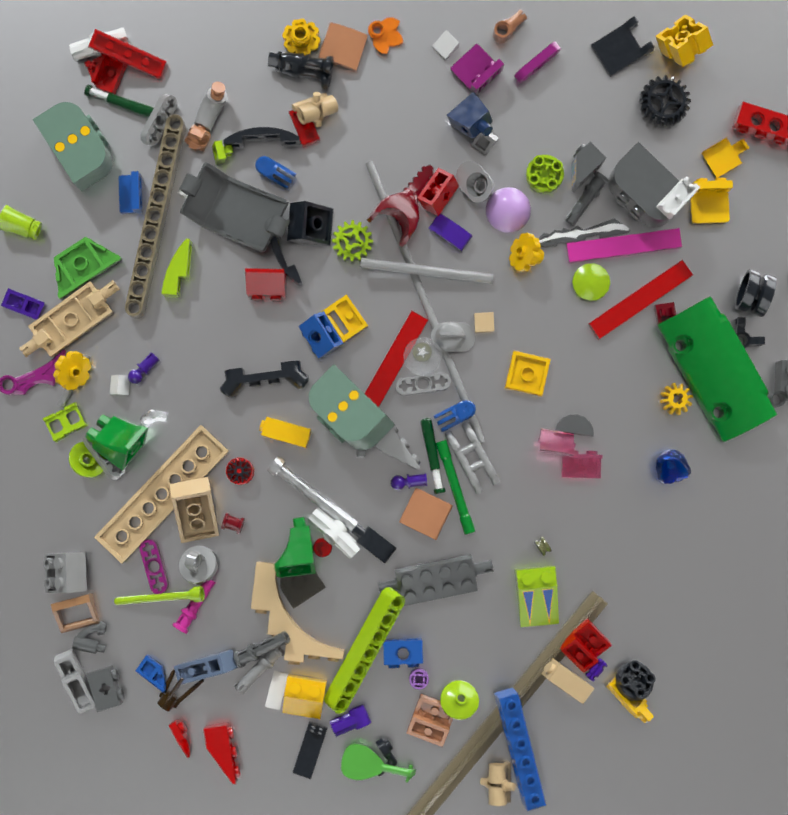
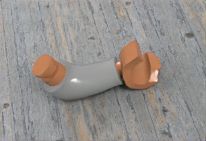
(212, 104)

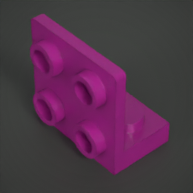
(476, 69)

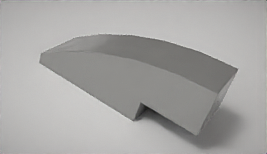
(74, 680)

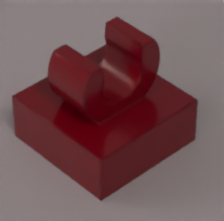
(664, 311)

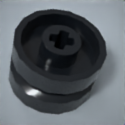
(755, 293)

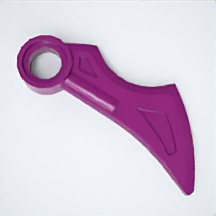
(25, 382)

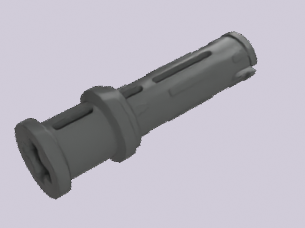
(591, 192)
(254, 651)

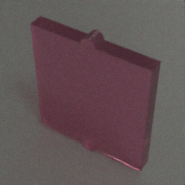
(557, 442)

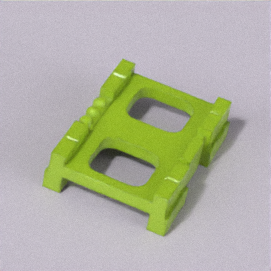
(67, 427)

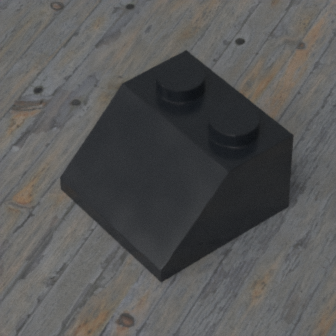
(310, 223)

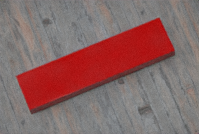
(127, 54)

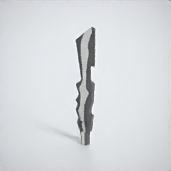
(577, 234)

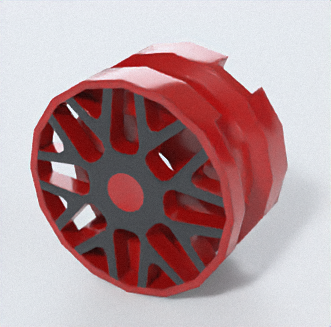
(240, 471)

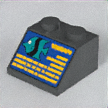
(585, 164)

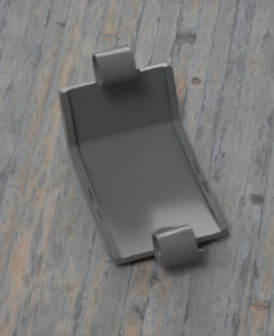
(233, 208)

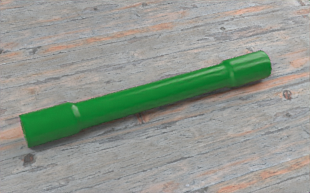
(445, 456)

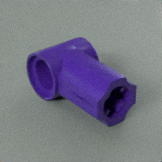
(354, 719)

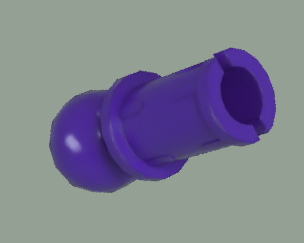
(136, 375)
(399, 482)

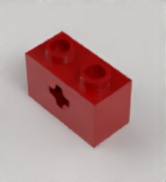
(438, 191)

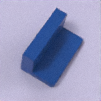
(130, 193)

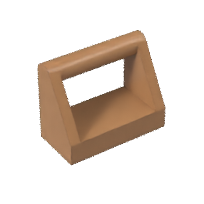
(89, 599)

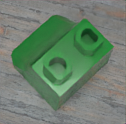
(117, 440)
(298, 554)

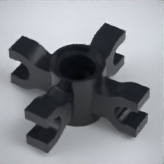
(740, 324)

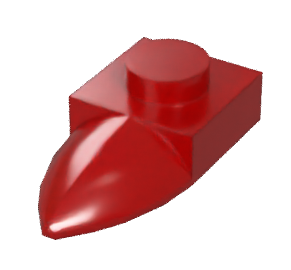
(179, 731)

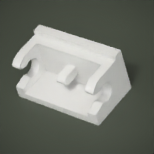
(677, 197)

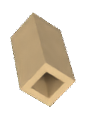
(567, 680)

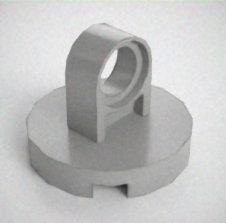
(198, 565)

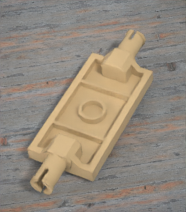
(70, 319)

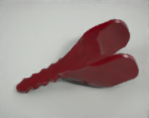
(404, 205)

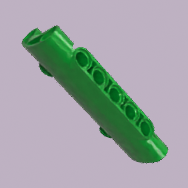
(718, 369)

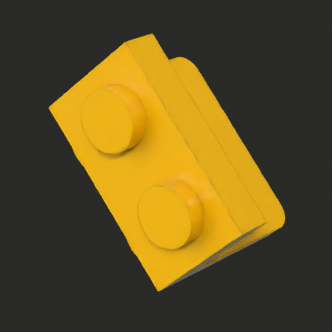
(711, 201)

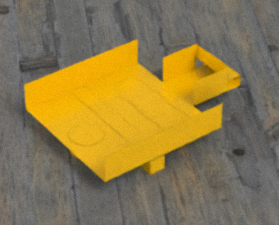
(723, 156)

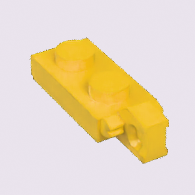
(636, 708)

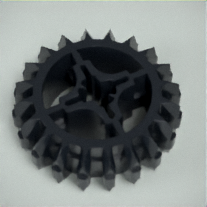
(657, 99)

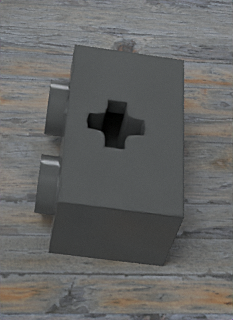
(105, 698)

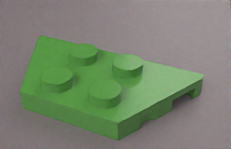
(81, 264)

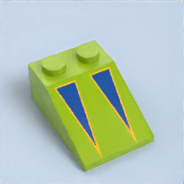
(537, 596)

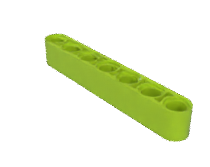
(364, 650)

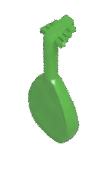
(363, 763)

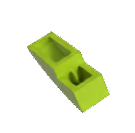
(178, 269)

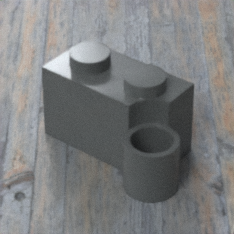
(781, 383)

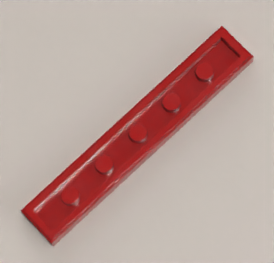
(640, 299)
(394, 359)

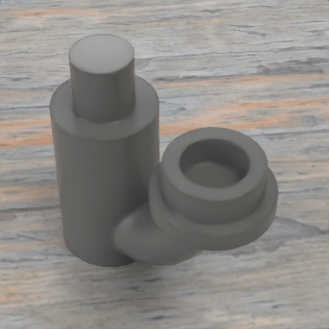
(89, 645)

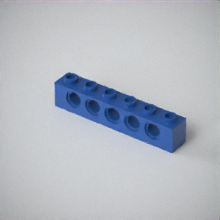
(520, 749)

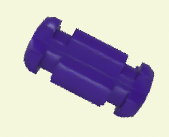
(596, 670)

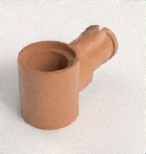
(509, 26)

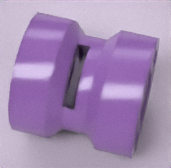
(418, 678)

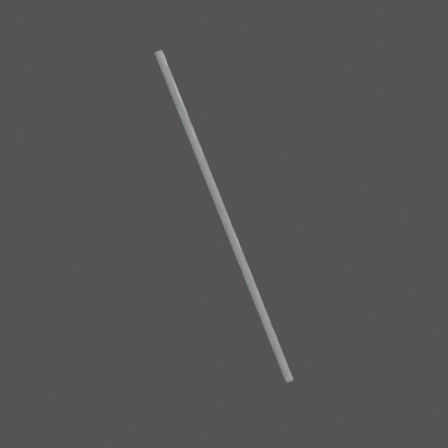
(424, 299)

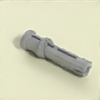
(265, 661)

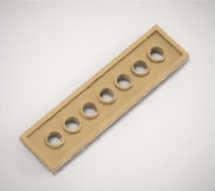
(148, 493)

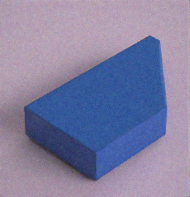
(152, 672)

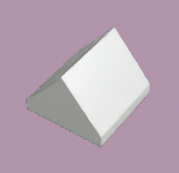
(119, 385)

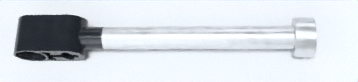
(366, 537)

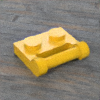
(348, 315)

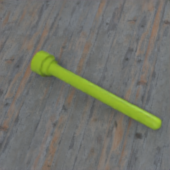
(196, 594)

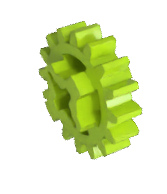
(360, 244)

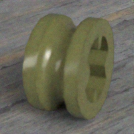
(543, 546)

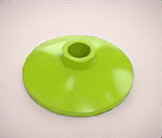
(77, 455)
(455, 708)

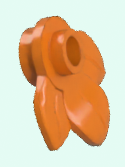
(388, 36)

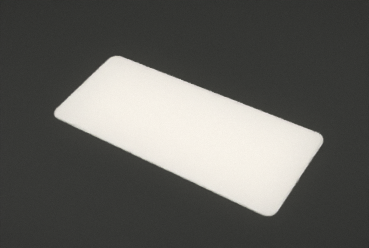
(276, 690)

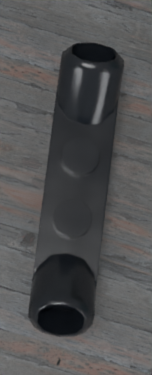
(289, 371)

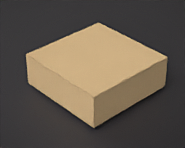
(484, 322)

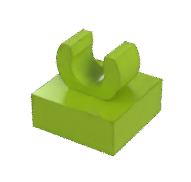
(220, 152)

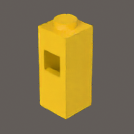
(285, 432)

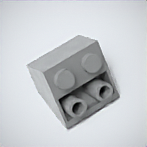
(65, 572)

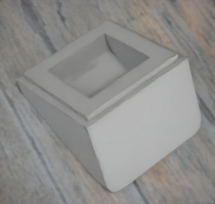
(484, 143)

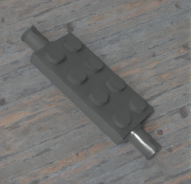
(437, 579)

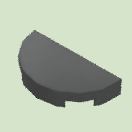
(575, 424)

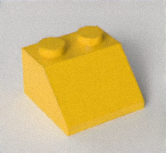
(304, 696)

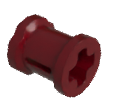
(232, 523)

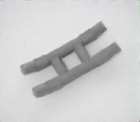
(483, 462)

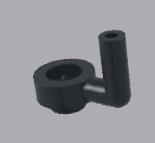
(385, 748)

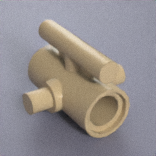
(315, 108)
(499, 784)

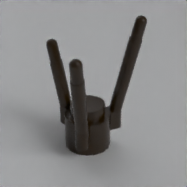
(168, 698)

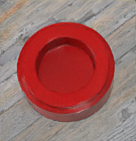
(322, 547)

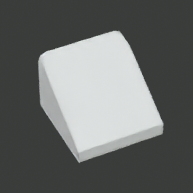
(446, 45)

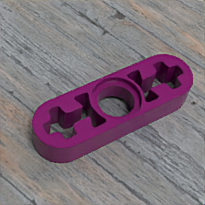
(537, 62)
(163, 578)

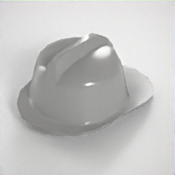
(474, 181)
(453, 336)

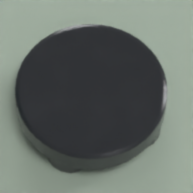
(634, 680)

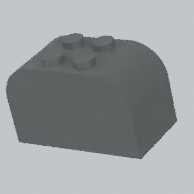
(641, 184)

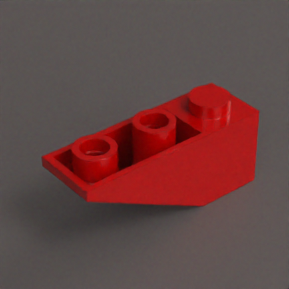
(219, 744)

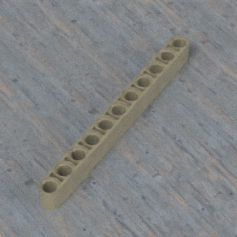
(155, 207)

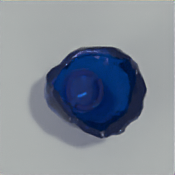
(672, 467)

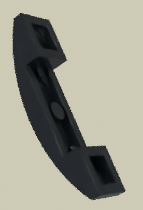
(259, 133)
(291, 271)

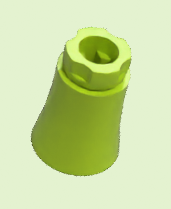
(19, 223)

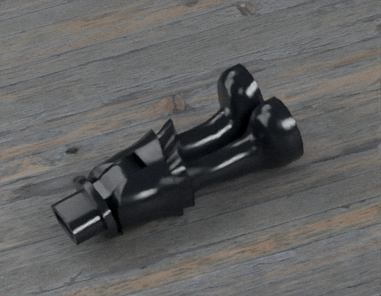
(294, 65)

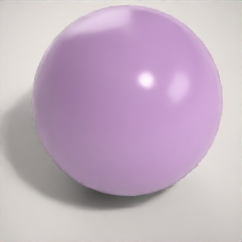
(508, 209)

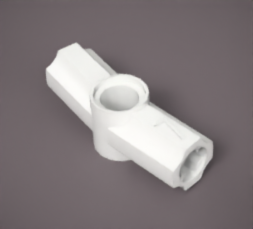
(80, 49)
(334, 532)

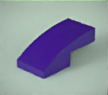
(450, 231)
(22, 304)

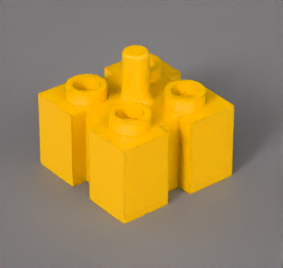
(684, 40)

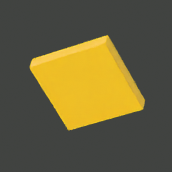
(527, 373)

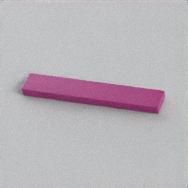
(624, 245)

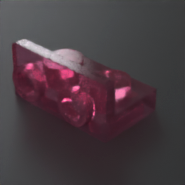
(582, 465)

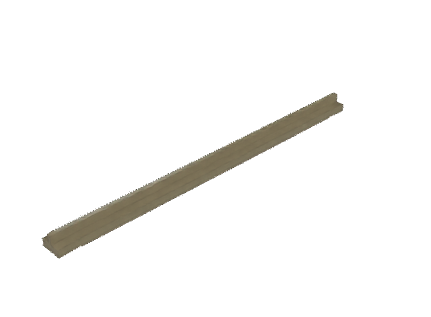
(492, 726)

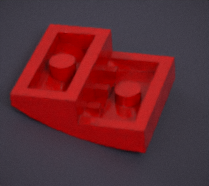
(585, 645)

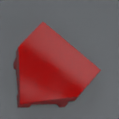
(106, 73)

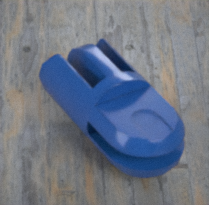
(269, 168)
(461, 412)

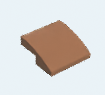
(344, 45)
(426, 513)
(429, 721)

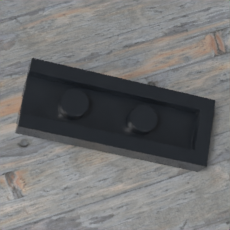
(310, 750)

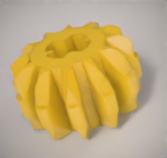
(682, 399)

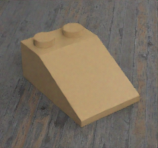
(194, 509)

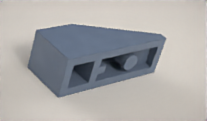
(206, 667)

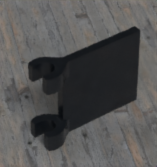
(620, 48)

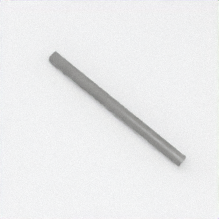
(426, 270)

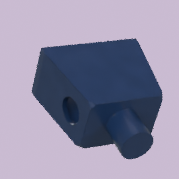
(471, 117)

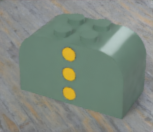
(76, 143)
(348, 411)

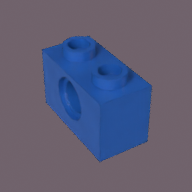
(329, 338)
(413, 646)

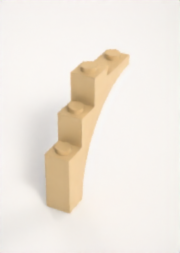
(267, 598)

